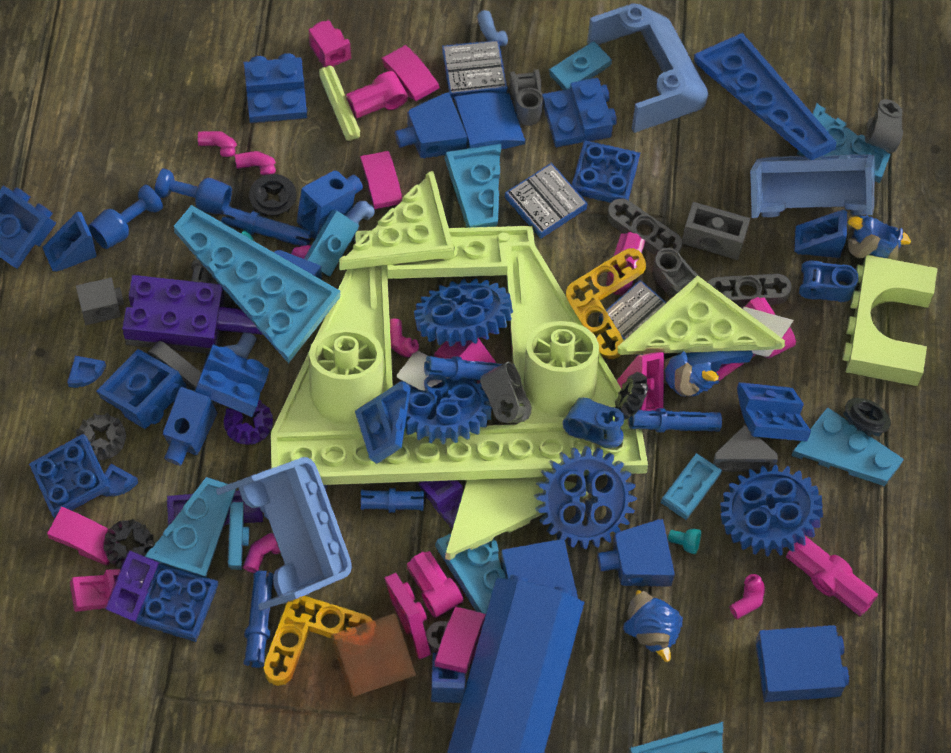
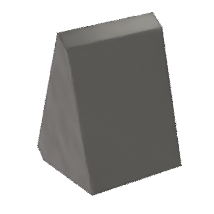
(745, 453)

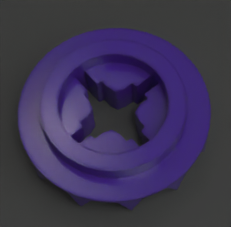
(243, 432)

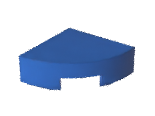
(85, 371)
(119, 481)

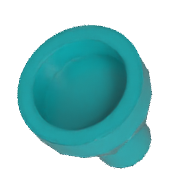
(689, 540)

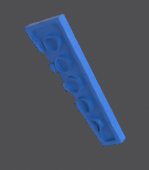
(760, 88)

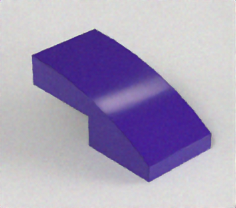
(444, 497)
(131, 585)

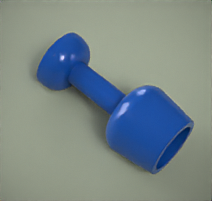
(209, 196)
(112, 228)

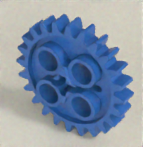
(463, 312)
(447, 409)
(558, 498)
(771, 510)

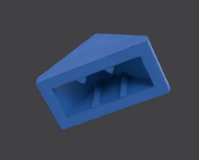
(822, 236)
(70, 244)
(446, 684)

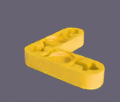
(592, 301)
(301, 628)

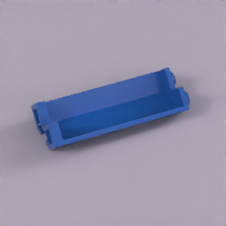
(517, 669)

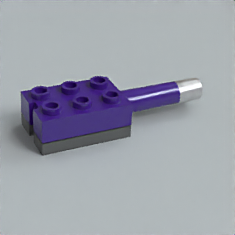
(180, 314)

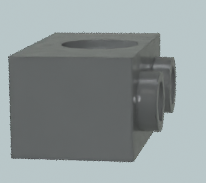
(715, 230)

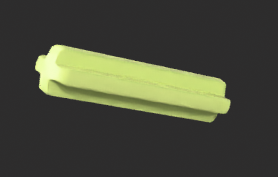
(339, 103)

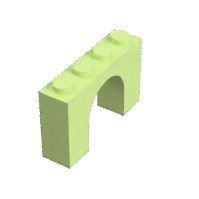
(869, 350)

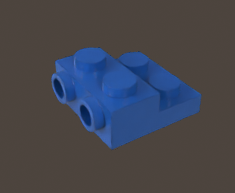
(275, 89)
(579, 113)
(21, 225)
(232, 380)
(142, 388)

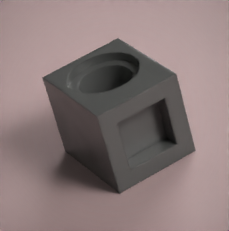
(99, 300)

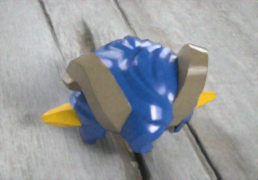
(875, 238)
(688, 379)
(653, 623)

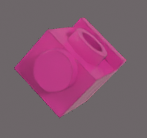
(329, 44)

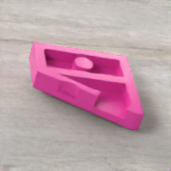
(410, 613)

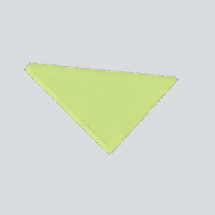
(406, 233)
(700, 321)
(493, 508)

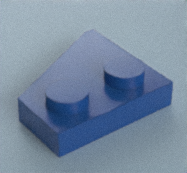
(384, 421)

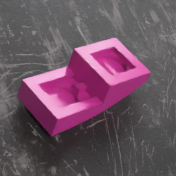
(411, 72)
(381, 179)
(79, 534)
(92, 591)
(460, 640)

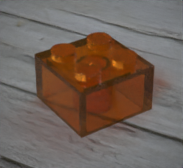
(373, 655)

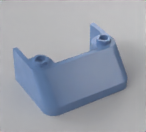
(678, 85)
(804, 183)
(302, 527)

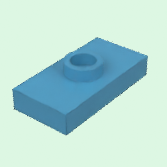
(580, 65)
(332, 241)
(691, 486)
(237, 535)

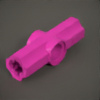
(832, 576)

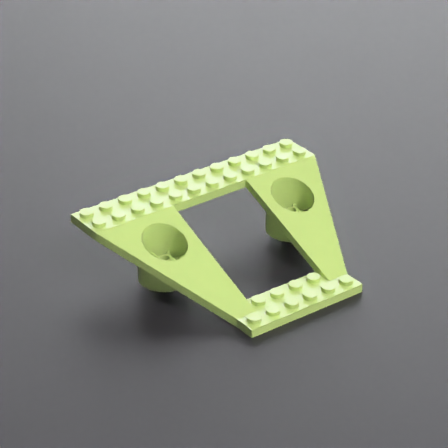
(354, 365)

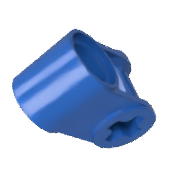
(826, 281)
(594, 420)

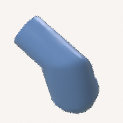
(488, 29)
(360, 211)
(244, 345)

